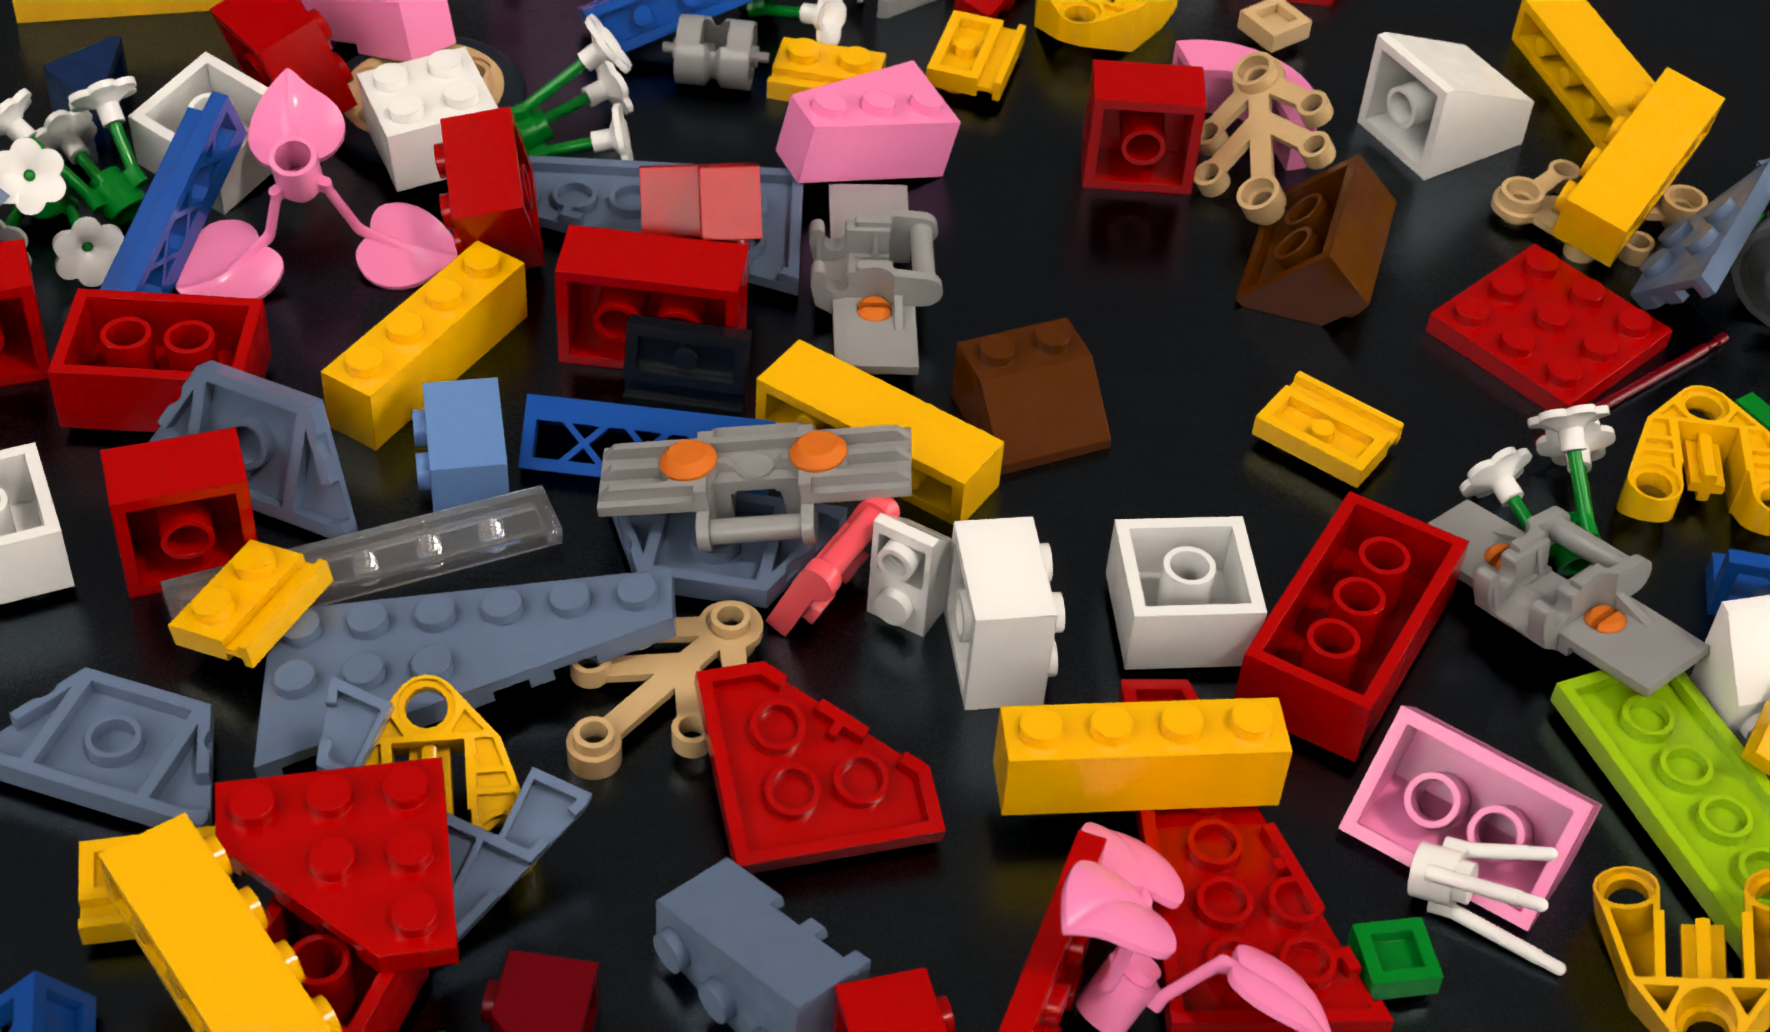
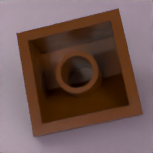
(1033, 393)

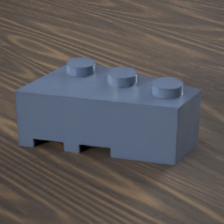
(749, 956)

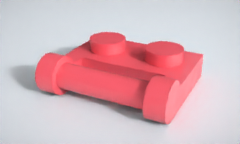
(834, 565)

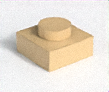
(1274, 24)

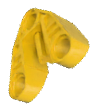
(1101, 23)
(1717, 457)
(489, 774)
(1703, 992)

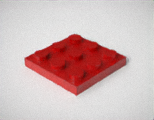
(1548, 330)

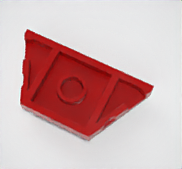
(1053, 965)

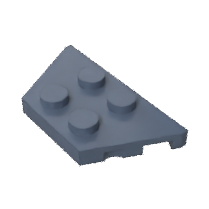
(1703, 247)
(282, 441)
(735, 571)
(114, 749)

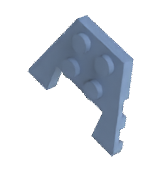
(480, 860)

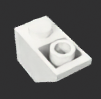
(907, 573)

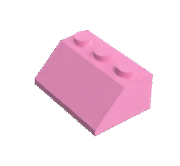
(1446, 783)

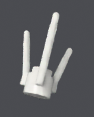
(1447, 877)

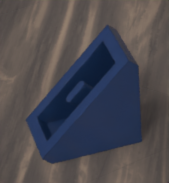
(80, 70)

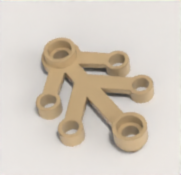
(1255, 82)
(1530, 201)
(721, 632)

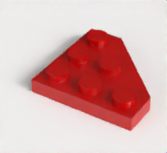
(806, 777)
(352, 855)

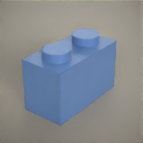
(463, 441)

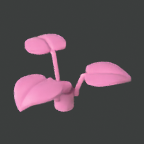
(291, 136)
(1116, 906)

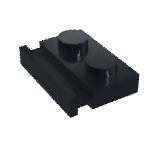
(686, 366)

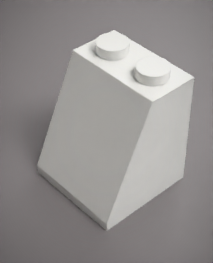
(1439, 104)

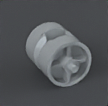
(715, 52)

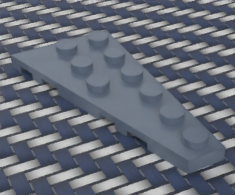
(608, 197)
(465, 637)

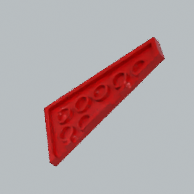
(1248, 892)

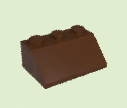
(1323, 249)

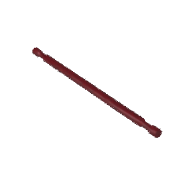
(1660, 373)

